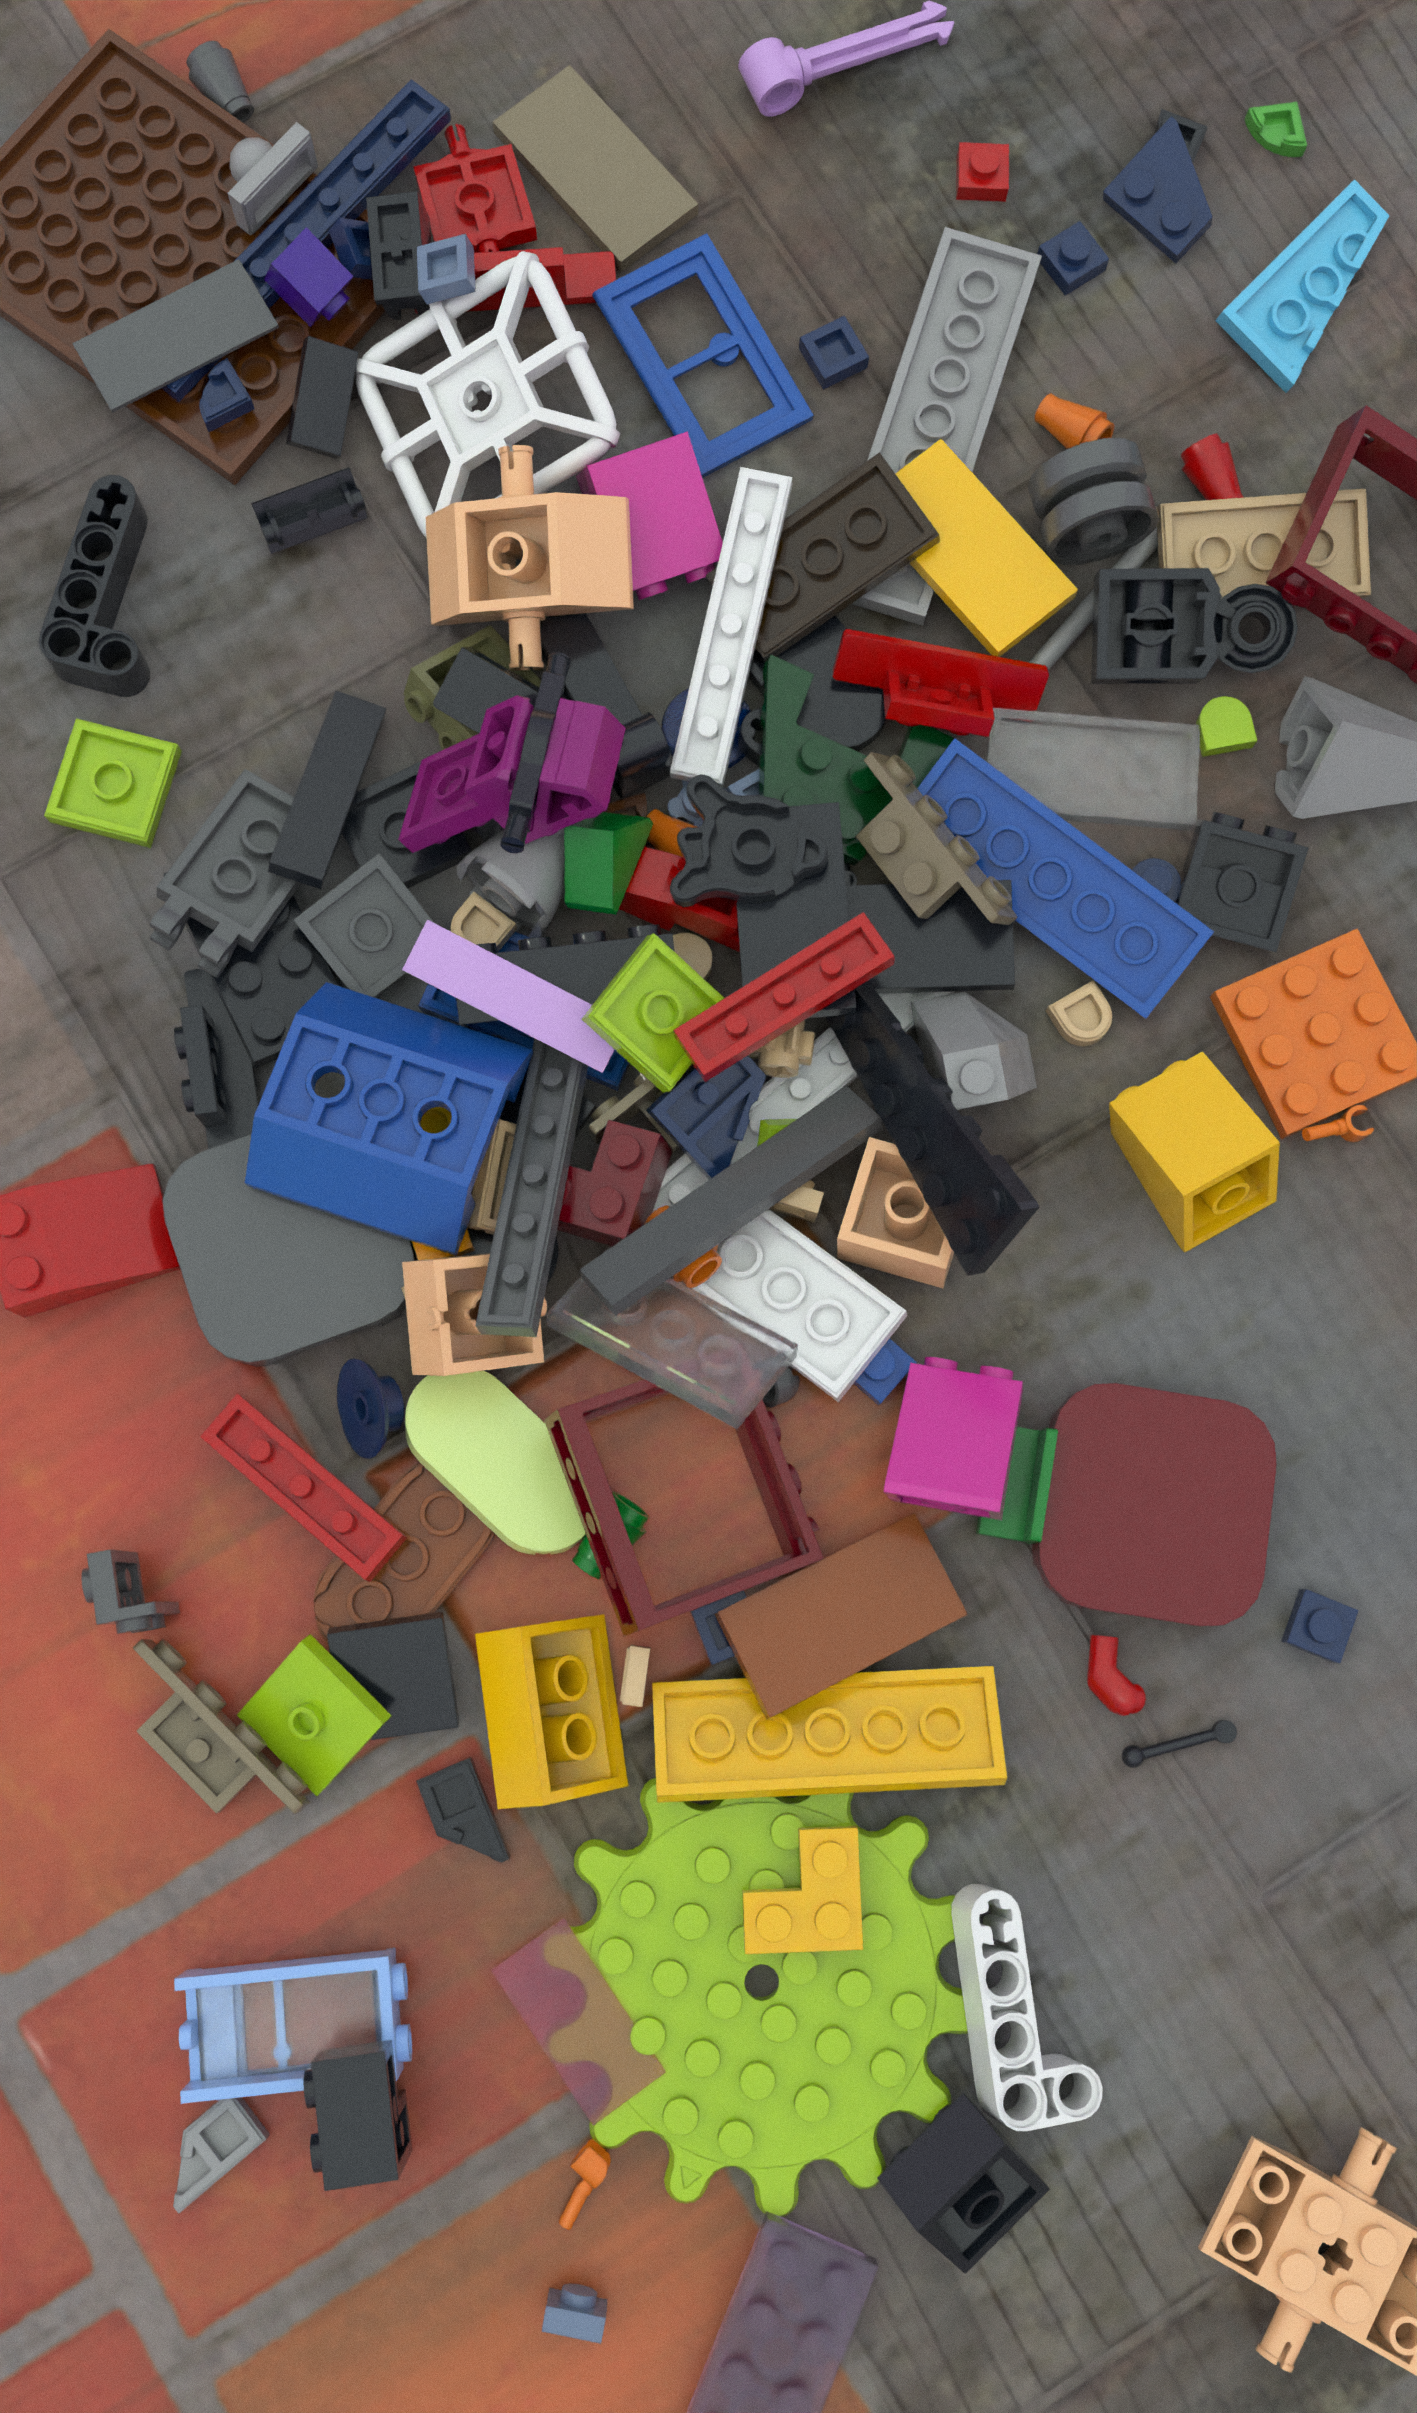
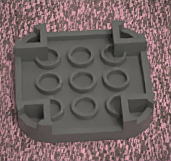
(272, 1270)

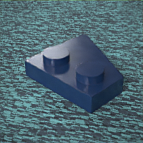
(1162, 194)
(710, 1115)

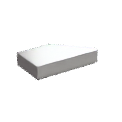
(215, 2146)

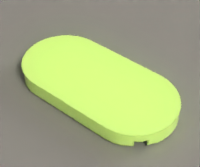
(494, 1459)

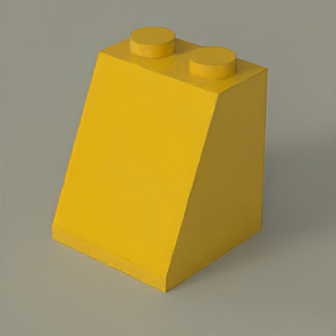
(1196, 1149)

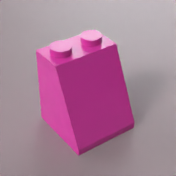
(668, 510)
(955, 1438)

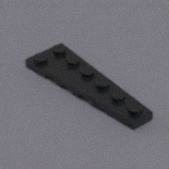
(967, 1188)

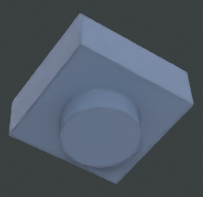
(446, 269)
(575, 2313)

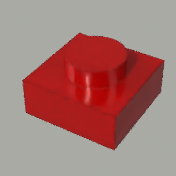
(982, 172)

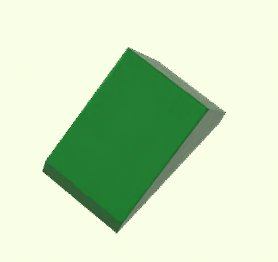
(602, 860)

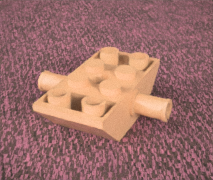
(570, 551)
(1272, 2233)

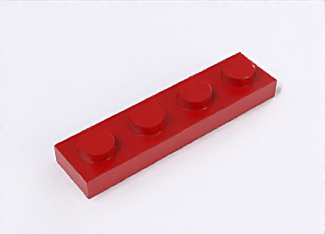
(784, 996)
(303, 1487)

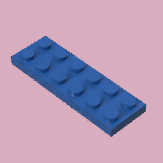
(1066, 883)

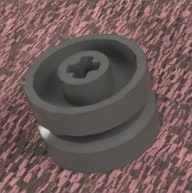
(1093, 501)

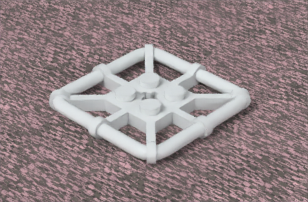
(490, 366)

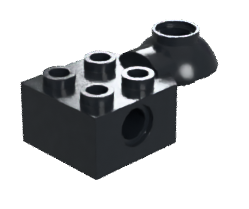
(1175, 626)

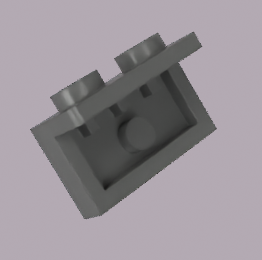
(117, 1593)

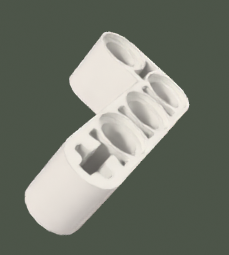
(1011, 2001)

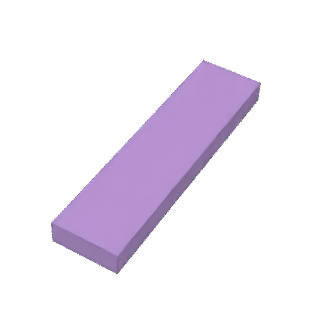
(507, 993)

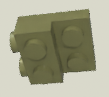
(430, 674)

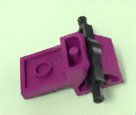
(524, 769)

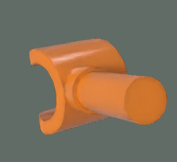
(1339, 1127)
(592, 2166)

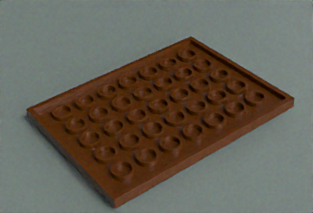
(126, 199)

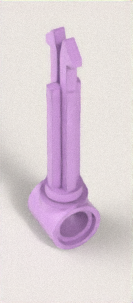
(780, 73)

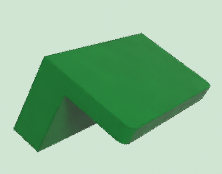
(1026, 1488)

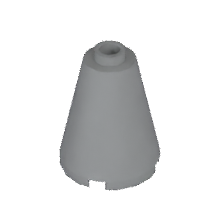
(522, 884)

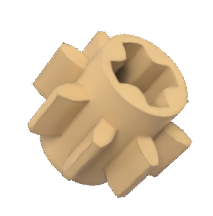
(786, 1052)

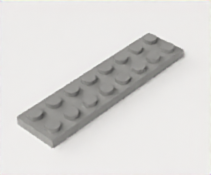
(950, 375)

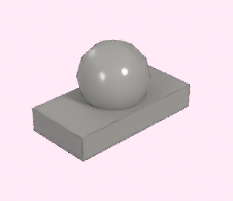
(268, 174)

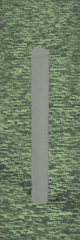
(1083, 614)

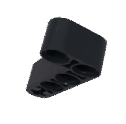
(112, 523)
(595, 680)

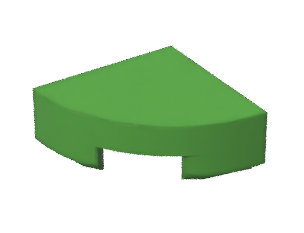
(1278, 128)

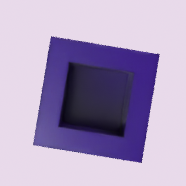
(309, 279)

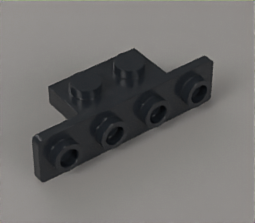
(220, 1071)

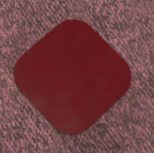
(1157, 1505)

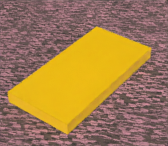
(984, 560)

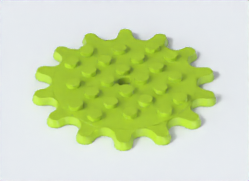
(783, 2072)

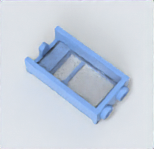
(266, 2021)

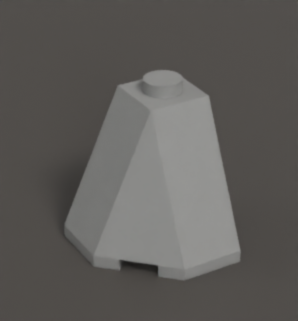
(1344, 754)
(972, 1050)

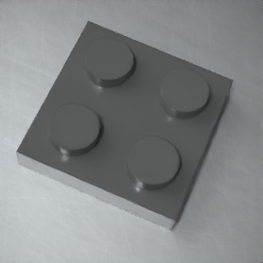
(366, 927)

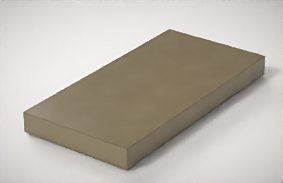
(595, 168)

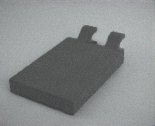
(226, 876)

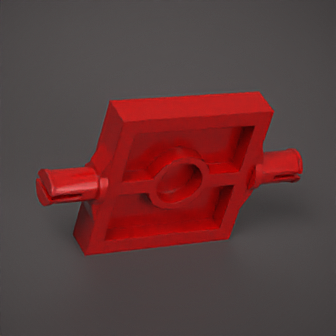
(476, 195)

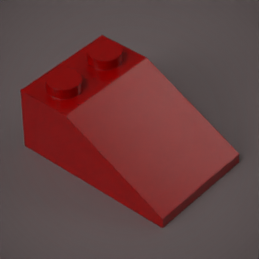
(82, 1238)

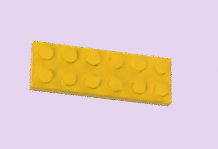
(847, 1739)

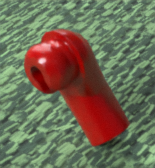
(1108, 1681)

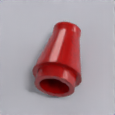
(1212, 468)

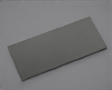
(175, 335)

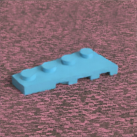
(1294, 297)

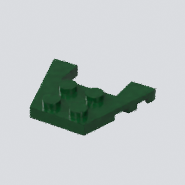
(813, 769)

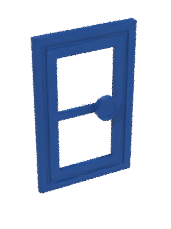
(747, 334)

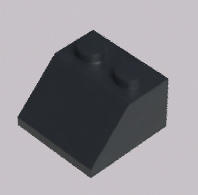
(962, 2183)

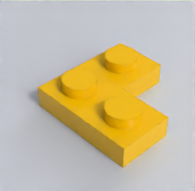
(822, 1911)

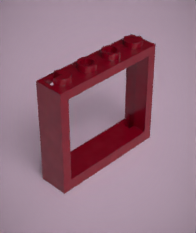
(1393, 457)
(606, 1532)

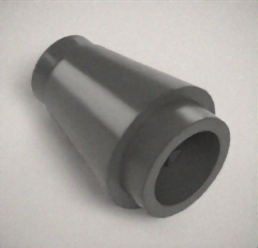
(218, 78)

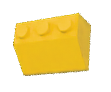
(551, 1712)

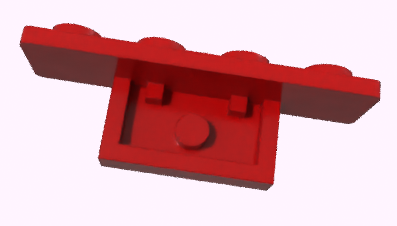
(573, 274)
(938, 683)

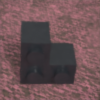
(359, 2116)

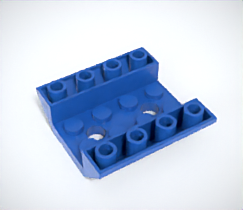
(366, 1145)

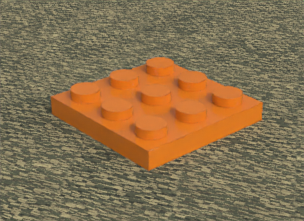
(1318, 1033)

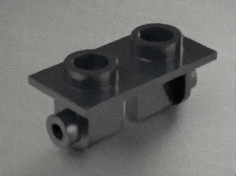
(310, 510)

